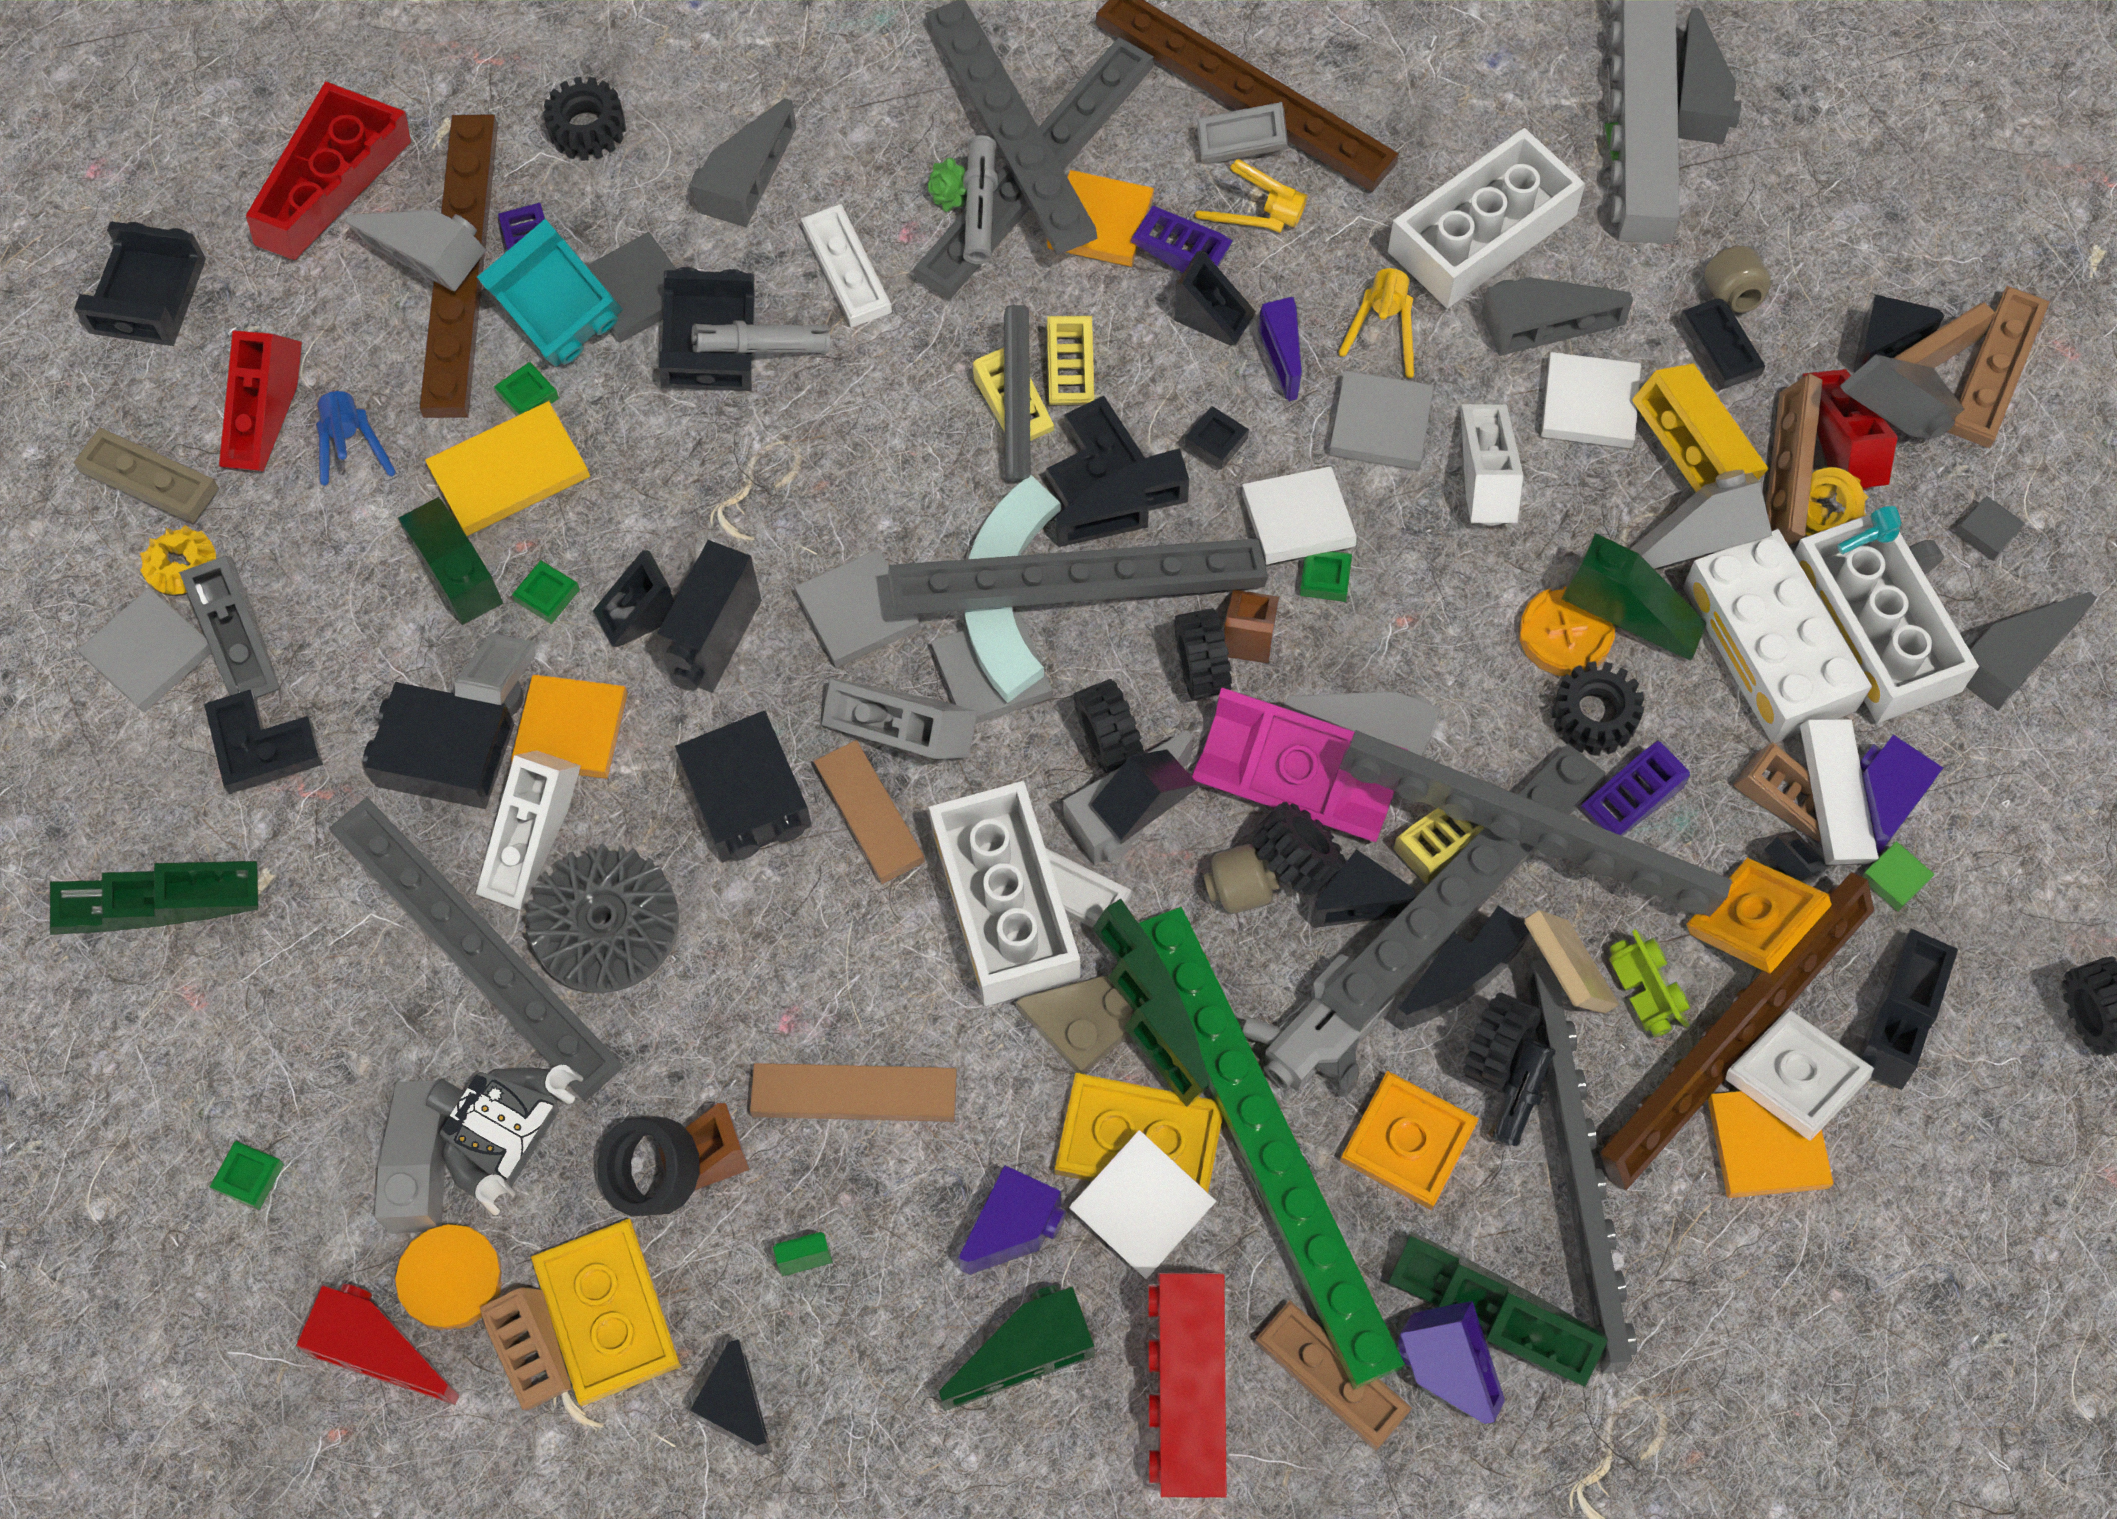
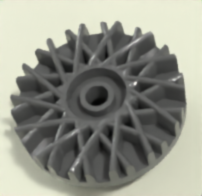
(598, 888)

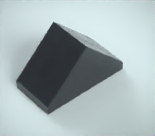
(1211, 302)
(1893, 328)
(635, 602)
(1142, 792)
(1361, 894)
(731, 1401)

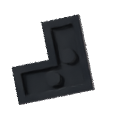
(1104, 448)
(253, 754)

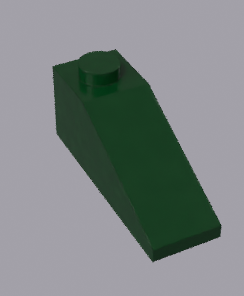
(451, 560)
(1632, 595)
(1032, 1343)

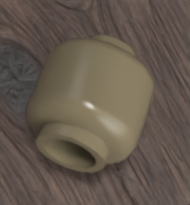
(1738, 278)
(1241, 879)

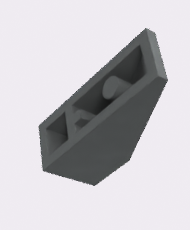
(1704, 86)
(743, 165)
(1547, 311)
(1905, 396)
(230, 626)
(2019, 645)

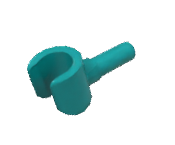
(1885, 529)

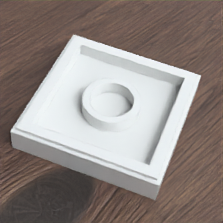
(1590, 400)
(1299, 515)
(1799, 1074)
(1142, 1204)

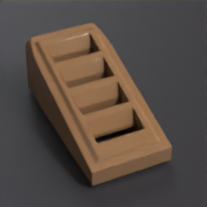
(1768, 795)
(504, 1335)

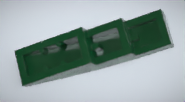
(154, 898)
(1160, 1018)
(1504, 1310)

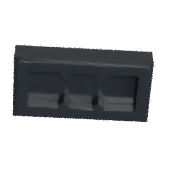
(1722, 342)

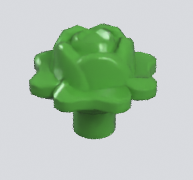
(947, 184)

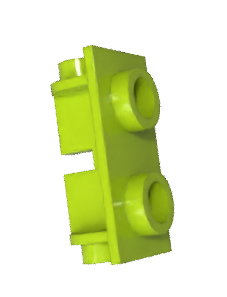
(1660, 1001)

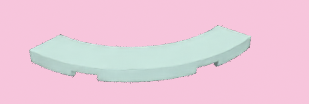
(994, 630)

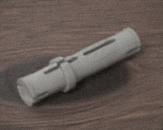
(982, 159)
(760, 338)

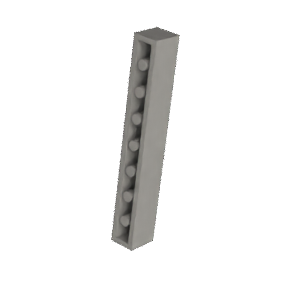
(1646, 120)

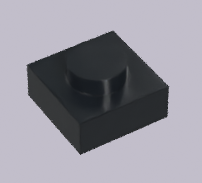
(1216, 437)
(1795, 857)

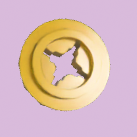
(1849, 492)
(163, 574)

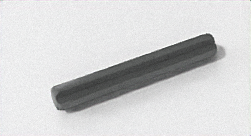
(1017, 393)

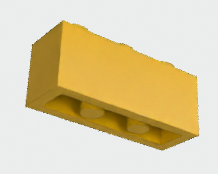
(1695, 426)

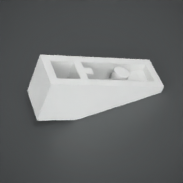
(1490, 464)
(526, 826)

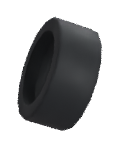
(616, 1166)

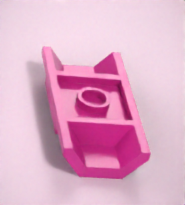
(1289, 758)

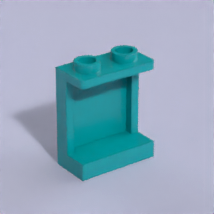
(551, 294)

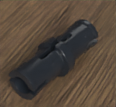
(1510, 1122)

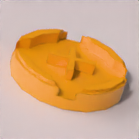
(1563, 635)
(448, 1277)

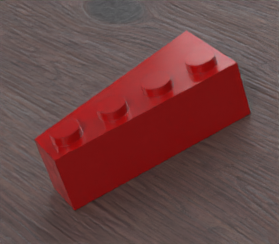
(325, 168)
(1190, 1384)

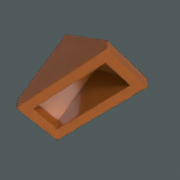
(1250, 625)
(717, 1145)

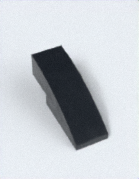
(1124, 499)
(1463, 969)
(1907, 1008)

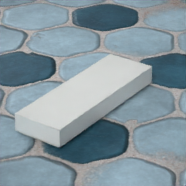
(846, 265)
(1838, 792)

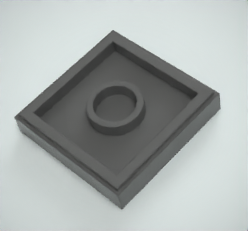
(636, 282)

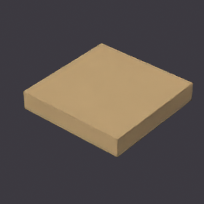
(1571, 962)

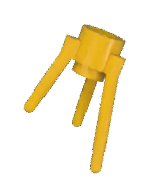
(1283, 202)
(1387, 299)

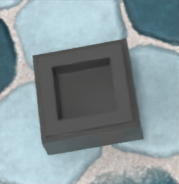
(1990, 528)

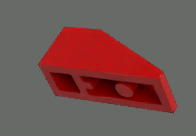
(258, 396)
(1853, 434)
(360, 1338)

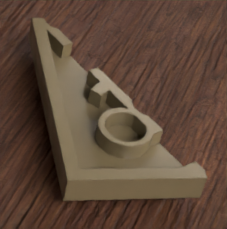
(1080, 1020)

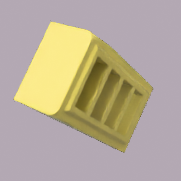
(1070, 328)
(989, 378)
(1418, 858)

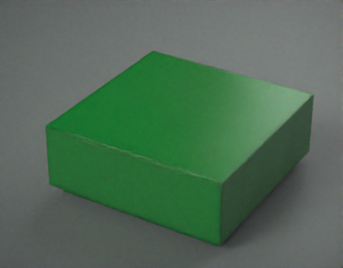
(525, 390)
(1326, 576)
(546, 592)
(247, 1175)
(802, 1253)

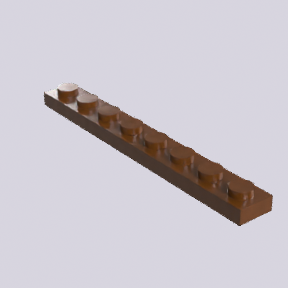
(1247, 87)
(456, 314)
(1724, 1042)

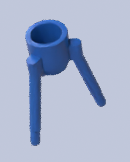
(340, 422)

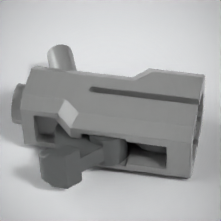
(1314, 1040)

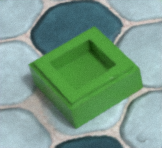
(1897, 876)

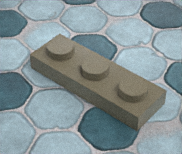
(146, 475)

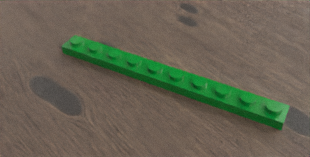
(1276, 1160)

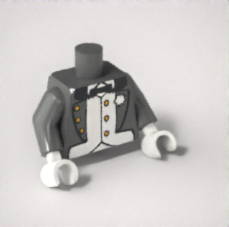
(497, 1125)

